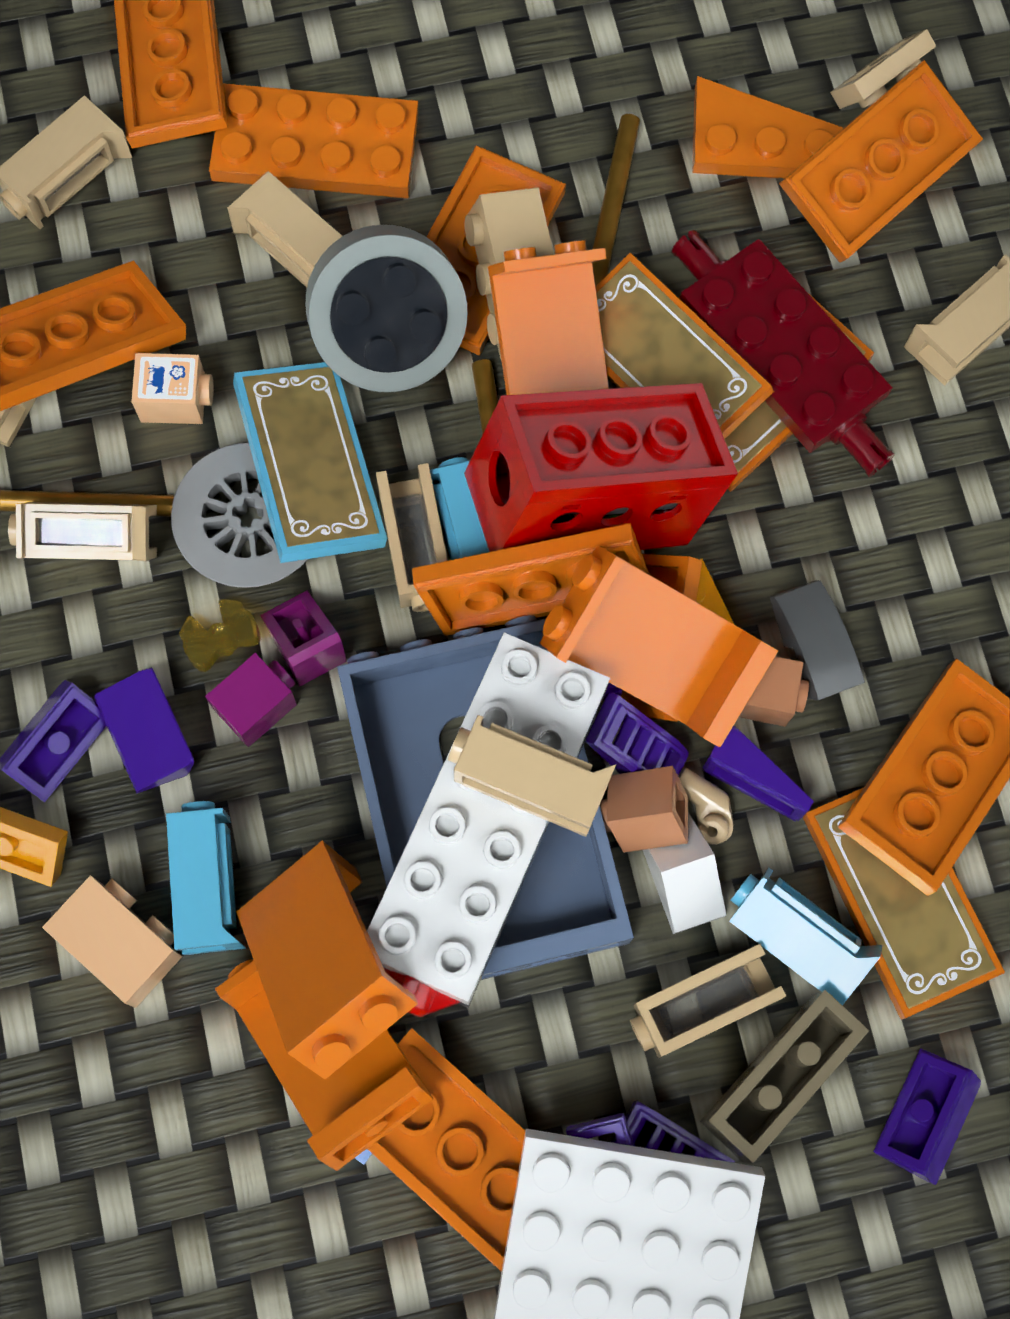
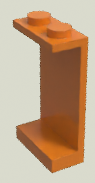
(549, 320)
(657, 644)
(320, 962)
(350, 1106)

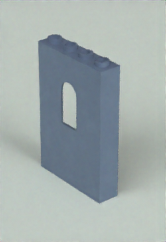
(396, 716)

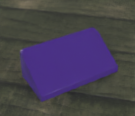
(145, 731)
(53, 740)
(928, 1116)

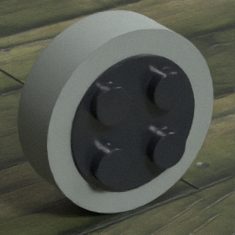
(386, 308)

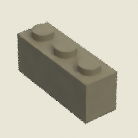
(784, 1076)

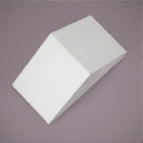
(687, 881)

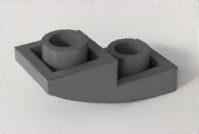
(820, 640)

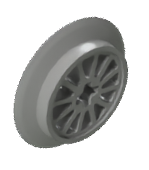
(190, 526)

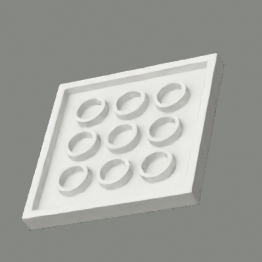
(626, 1233)

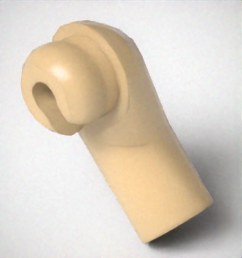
(711, 806)

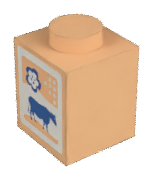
(171, 388)

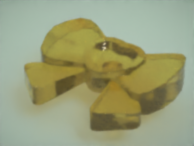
(236, 631)

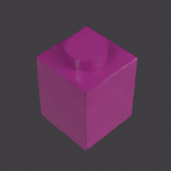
(253, 698)

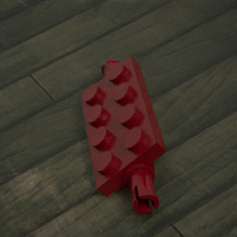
(782, 333)

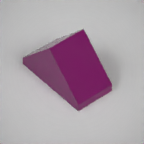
(304, 637)

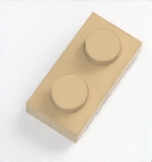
(896, 62)

